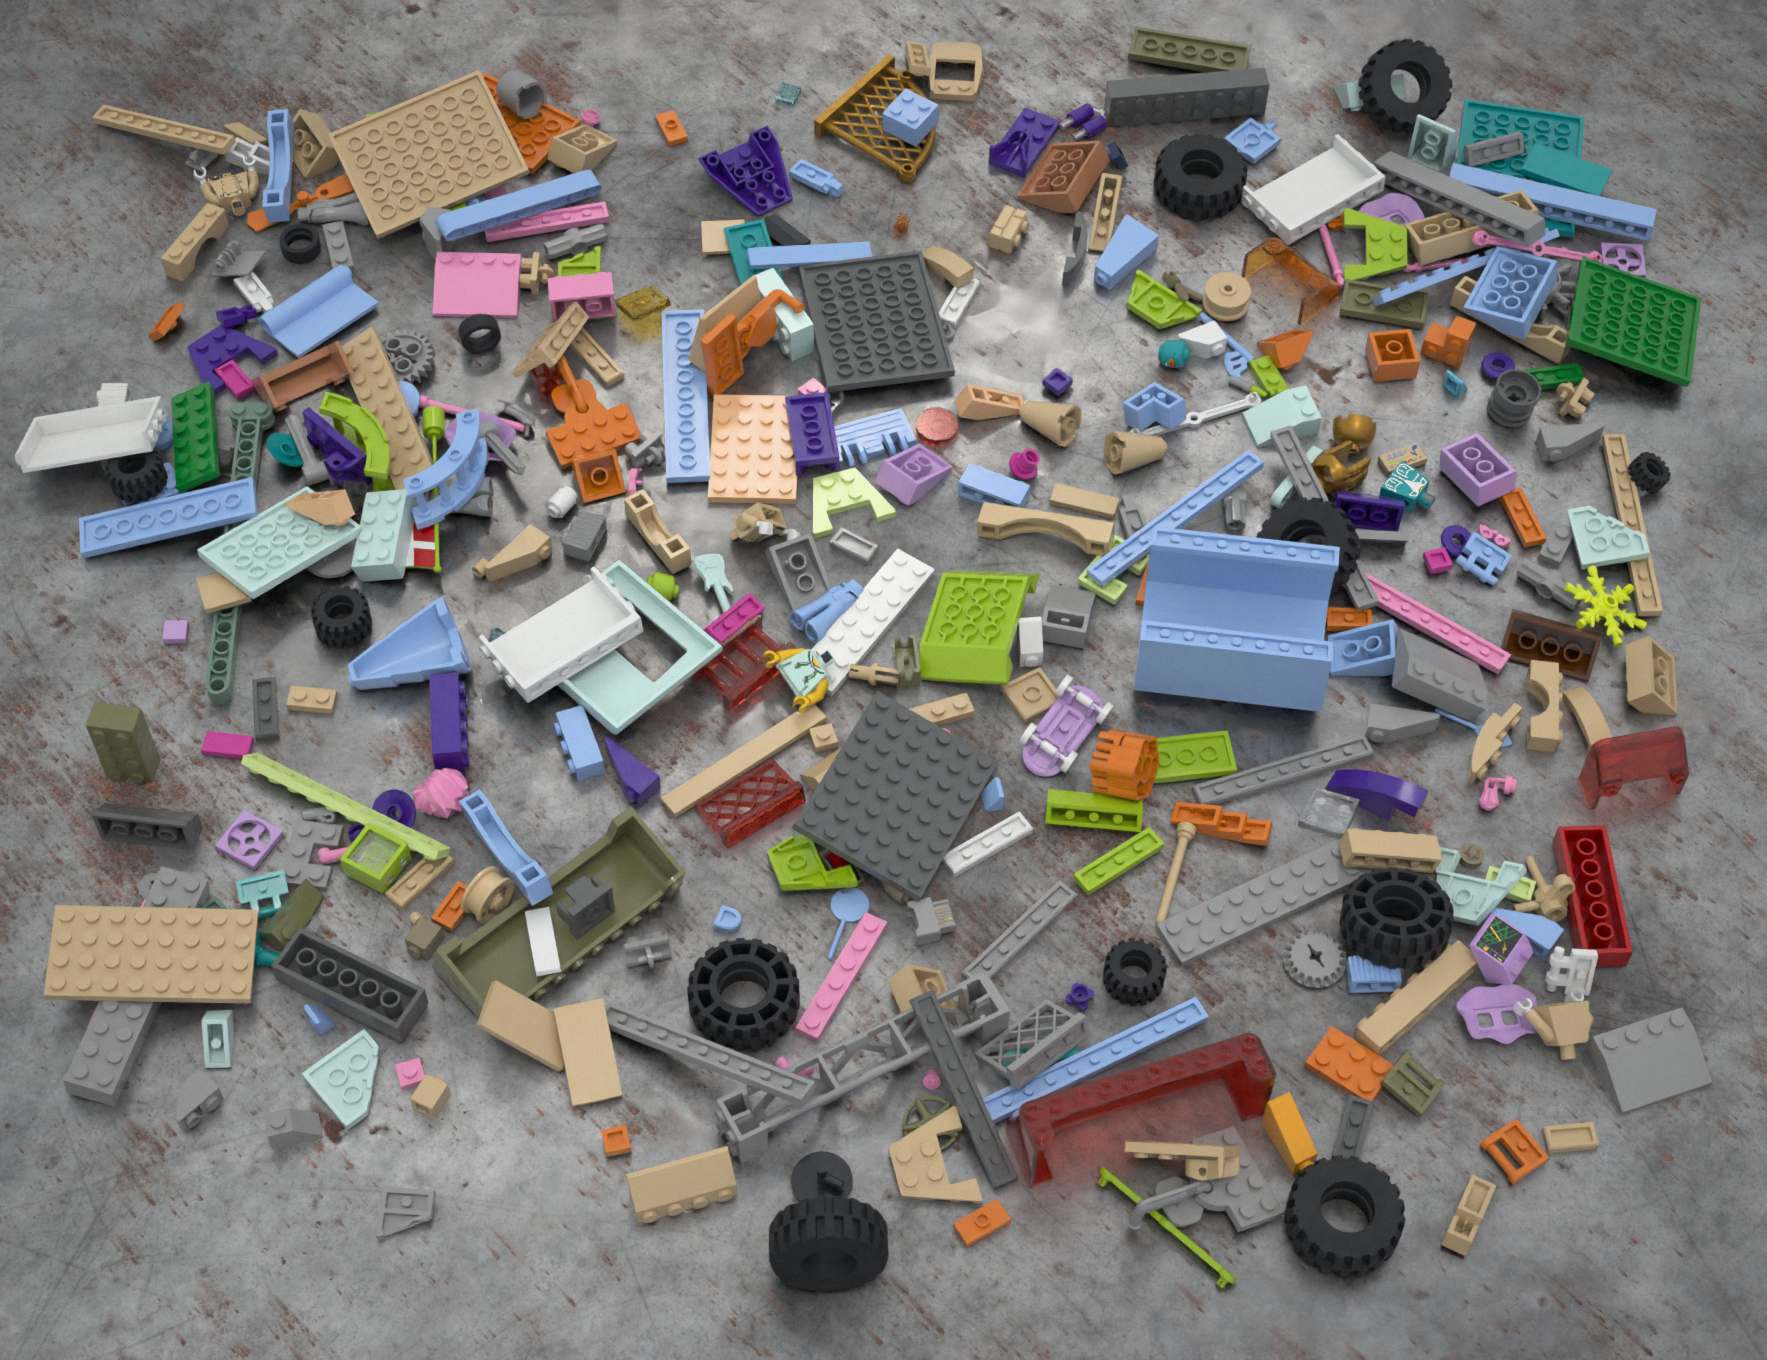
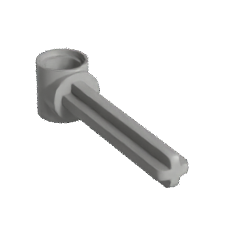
(491, 433)
(312, 469)

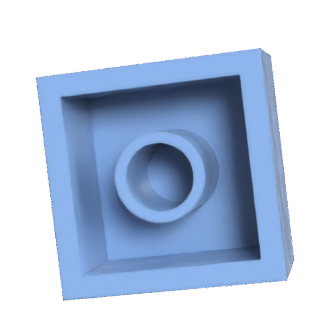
(910, 117)

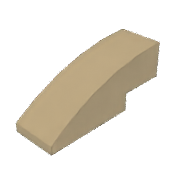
(948, 266)
(1468, 1215)

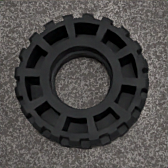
(1426, 68)
(1200, 156)
(1320, 518)
(1392, 941)
(743, 962)
(828, 1244)
(1333, 1248)

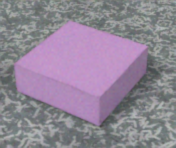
(175, 631)

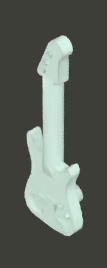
(711, 569)

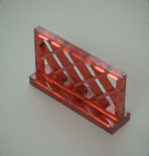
(760, 812)

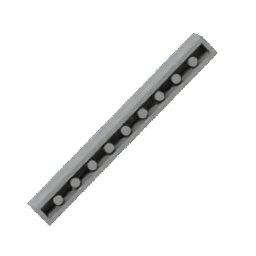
(1461, 199)

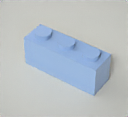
(991, 487)
(579, 743)

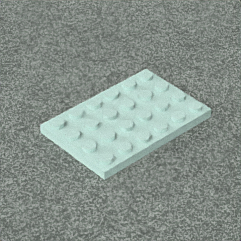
(274, 547)

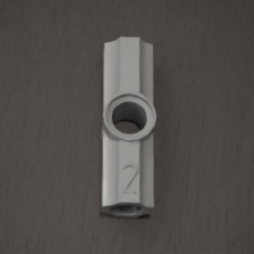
(575, 241)
(1234, 506)
(1547, 583)

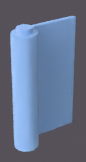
(317, 312)

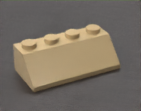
(682, 1185)

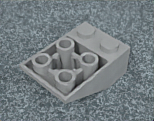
(1067, 616)

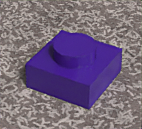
(1057, 381)

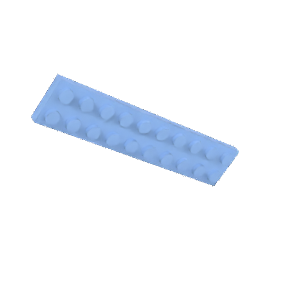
(684, 401)

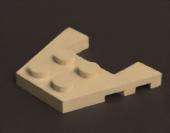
(921, 1166)

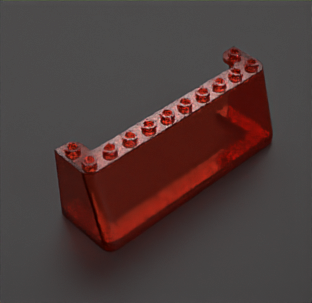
(1237, 1060)

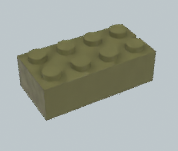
(123, 742)

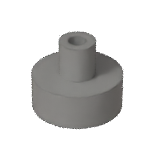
(313, 926)

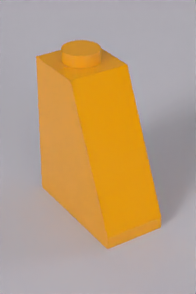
(1289, 1133)

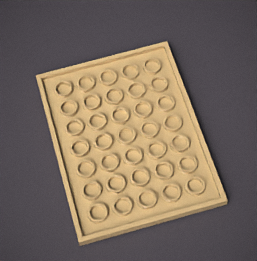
(428, 153)

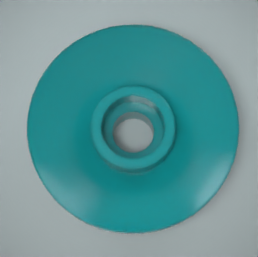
(284, 449)

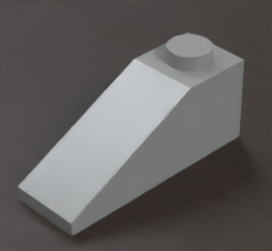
(1563, 441)
(1395, 723)

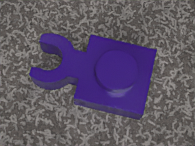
(234, 316)

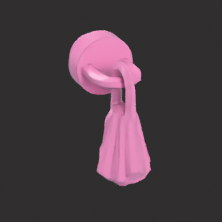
(1489, 797)

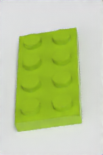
(1195, 757)

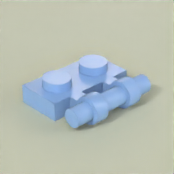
(1487, 554)

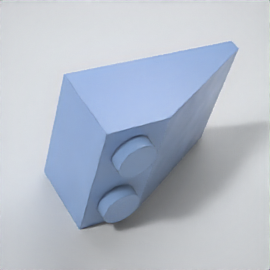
(1365, 650)

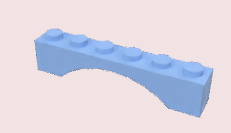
(278, 189)
(518, 865)

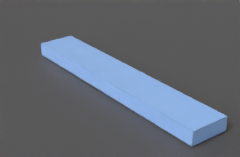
(805, 254)

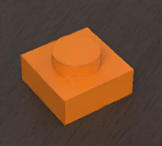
(616, 1140)

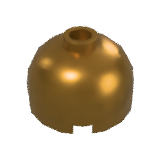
(1356, 429)

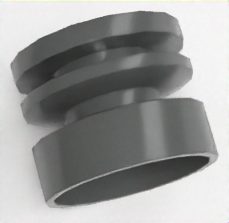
(1513, 398)

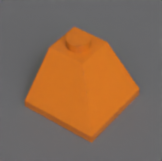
(1286, 347)

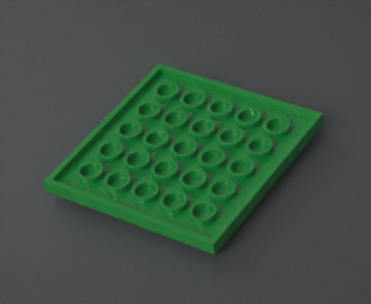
(1634, 321)

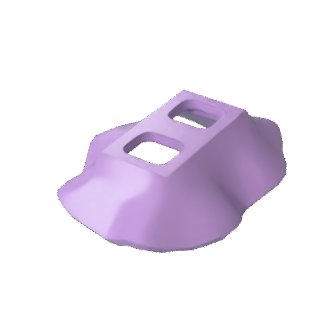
(1392, 206)
(506, 432)
(1493, 1002)

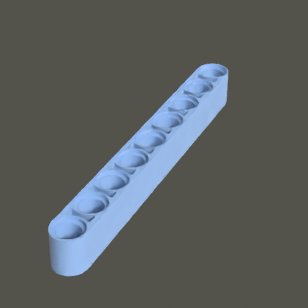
(518, 205)

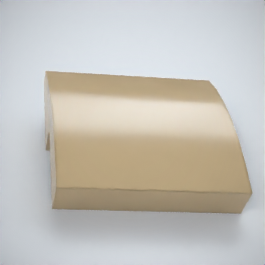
(220, 593)

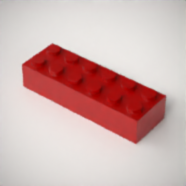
(1596, 904)

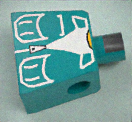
(1408, 485)

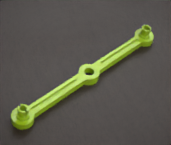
(1225, 1275)

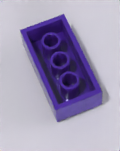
(449, 722)

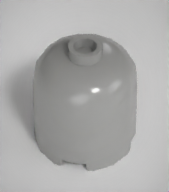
(521, 93)

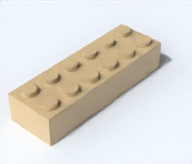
(1450, 235)

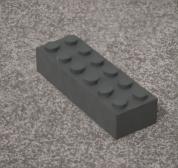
(350, 984)

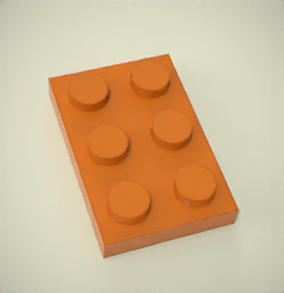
(1348, 1065)

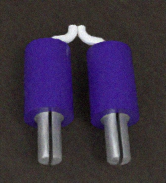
(1081, 115)

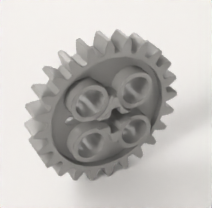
(409, 355)

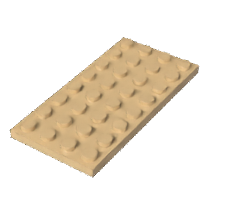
(151, 954)

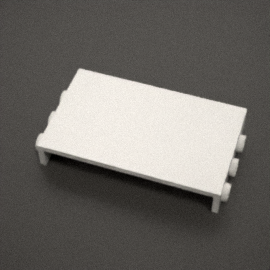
(1315, 192)
(92, 434)
(563, 638)

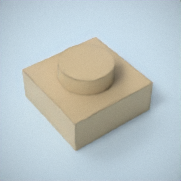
(823, 737)

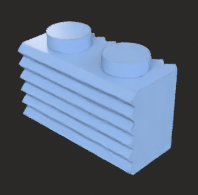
(1370, 978)

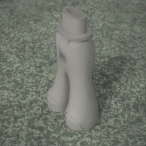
(330, 210)
(479, 504)

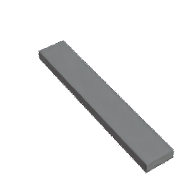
(1022, 932)

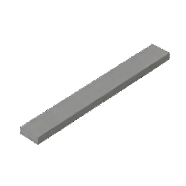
(1283, 771)

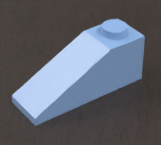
(1540, 931)

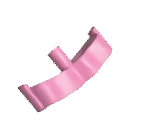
(634, 473)
(1491, 535)

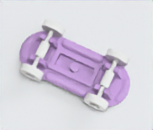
(1057, 737)

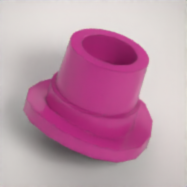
(1024, 464)

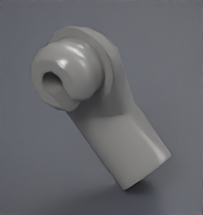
(319, 814)

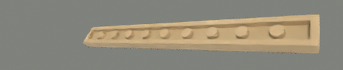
(1630, 513)

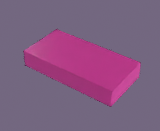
(235, 379)
(227, 745)

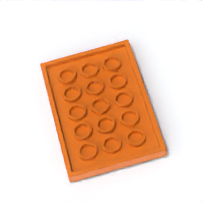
(534, 134)

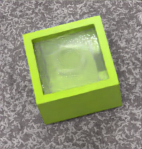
(375, 858)

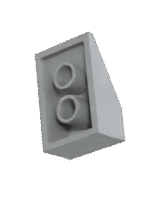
(798, 570)

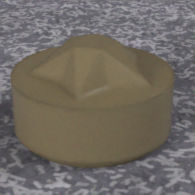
(1471, 855)

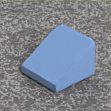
(993, 796)
(318, 1018)

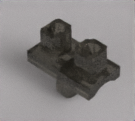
(356, 492)

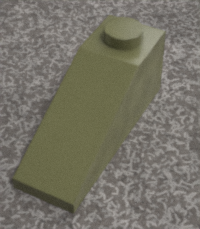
(292, 915)

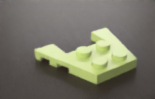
(844, 492)

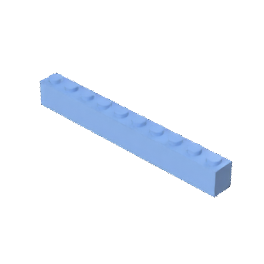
(1564, 203)

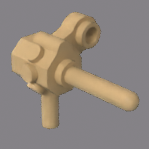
(1548, 899)

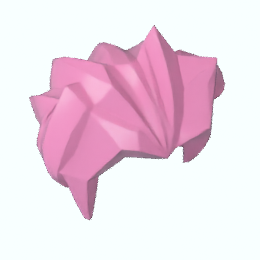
(441, 793)

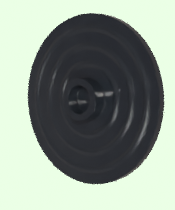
(821, 1175)

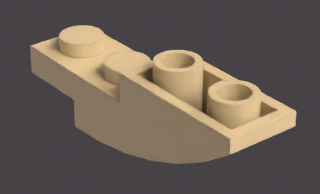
(1490, 741)

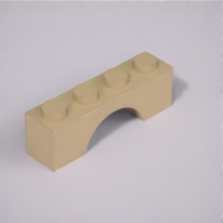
(181, 255)
(669, 547)
(1544, 682)

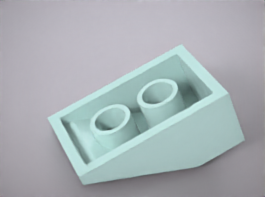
(1433, 144)
(1287, 408)

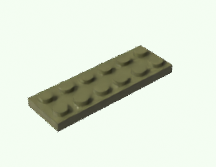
(1187, 51)

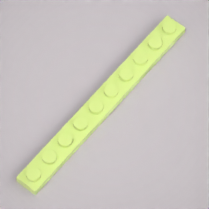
(340, 803)

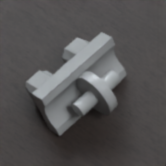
(648, 451)
(647, 950)

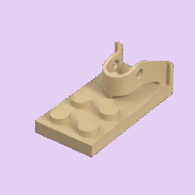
(1202, 1160)

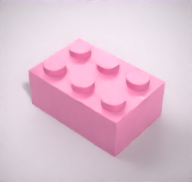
(590, 291)

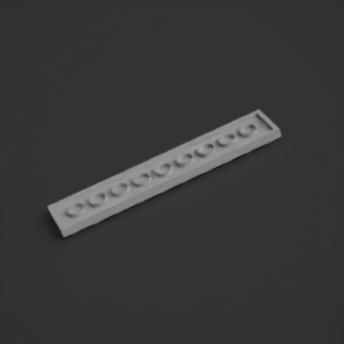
(1257, 903)

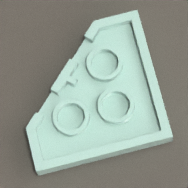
(1604, 539)
(347, 1078)

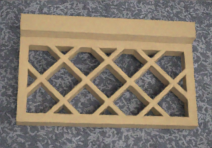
(553, 340)

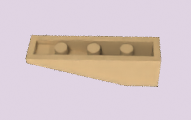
(1105, 212)

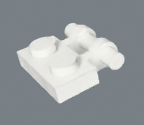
(1579, 972)

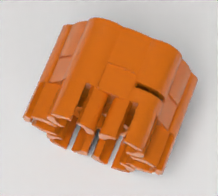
(1129, 764)

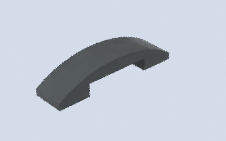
(1074, 265)

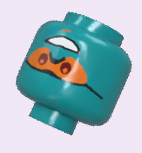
(1174, 353)

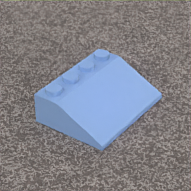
(1512, 291)

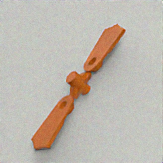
(335, 188)

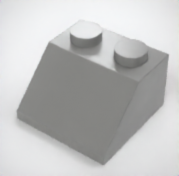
(431, 234)

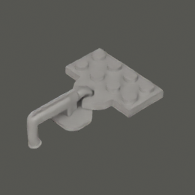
(1244, 1196)

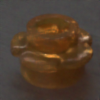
(902, 222)

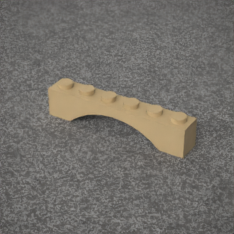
(1543, 339)
(1002, 521)

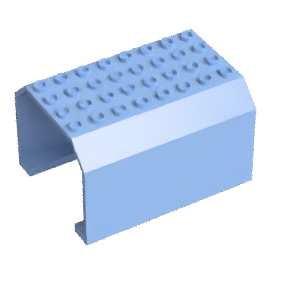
(1236, 619)

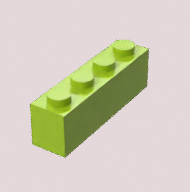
(1093, 810)

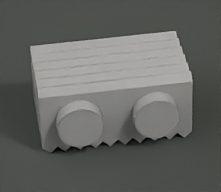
(584, 535)

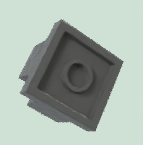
(592, 905)

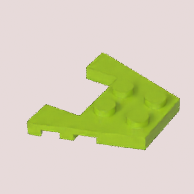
(1383, 245)
(800, 867)

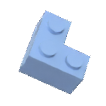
(1153, 405)

